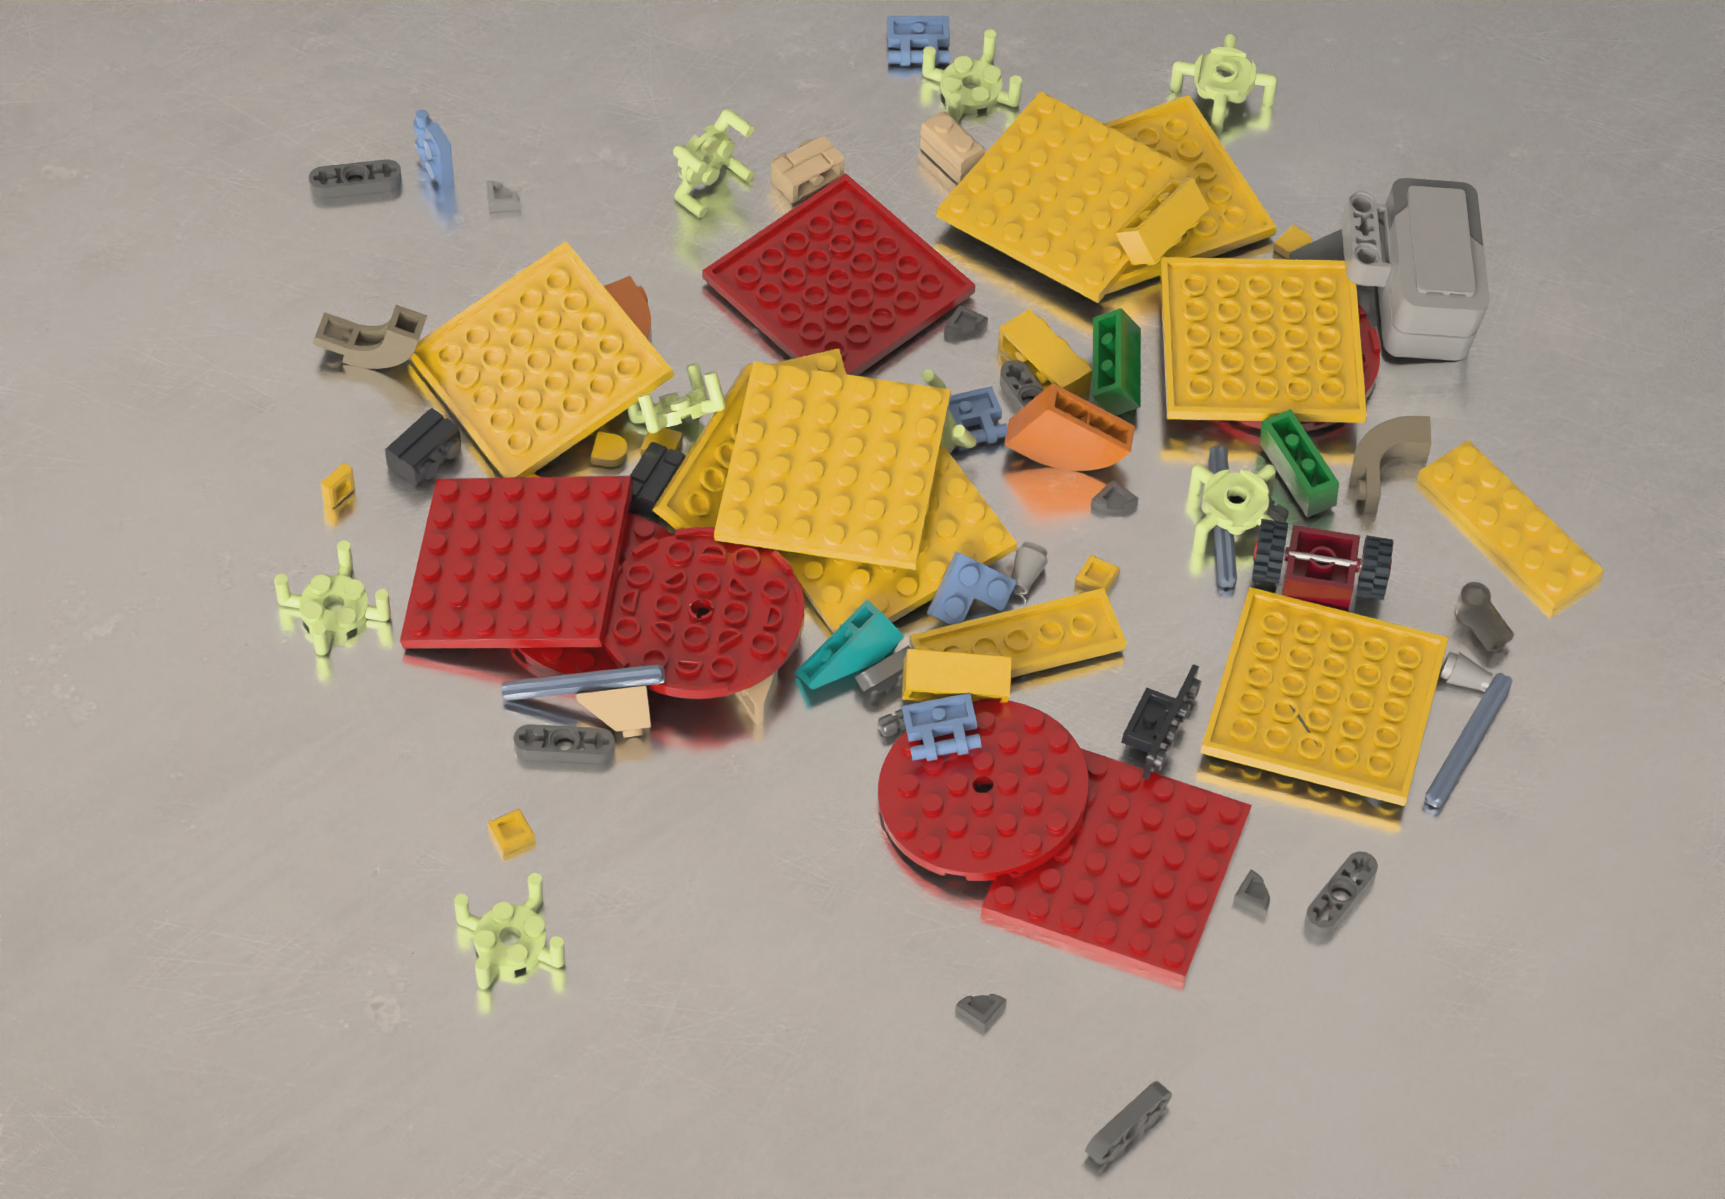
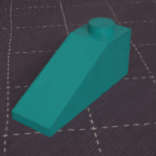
(855, 645)

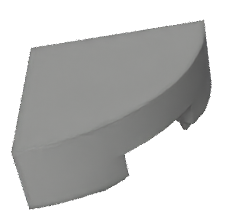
(501, 198)

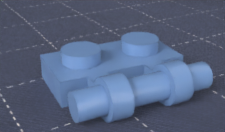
(917, 32)
(434, 148)
(977, 408)
(941, 718)

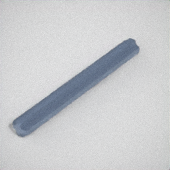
(1223, 539)
(583, 682)
(1468, 740)

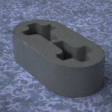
(882, 670)

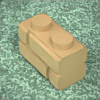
(950, 145)
(807, 168)

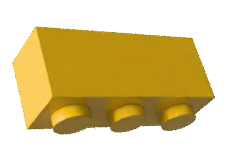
(1162, 221)
(1046, 355)
(940, 674)

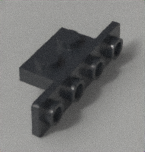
(1156, 720)

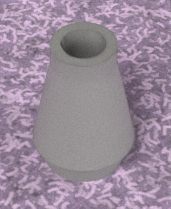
(1028, 564)
(1464, 672)

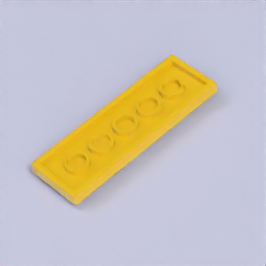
(699, 483)
(1510, 525)
(1037, 634)

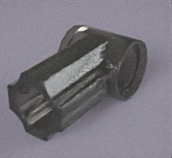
(1483, 616)

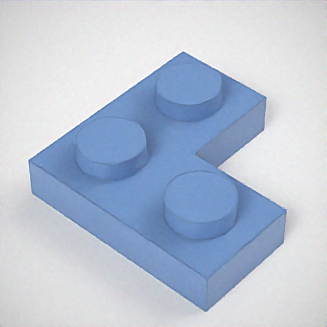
(968, 581)

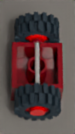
(1322, 563)

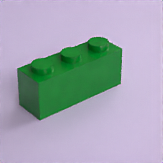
(1116, 362)
(1299, 463)

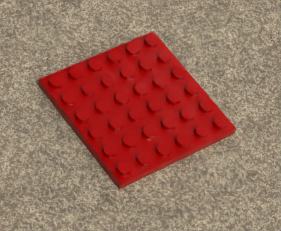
(839, 278)
(518, 562)
(1134, 873)

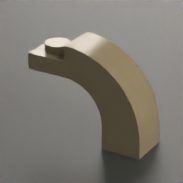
(372, 345)
(1385, 444)

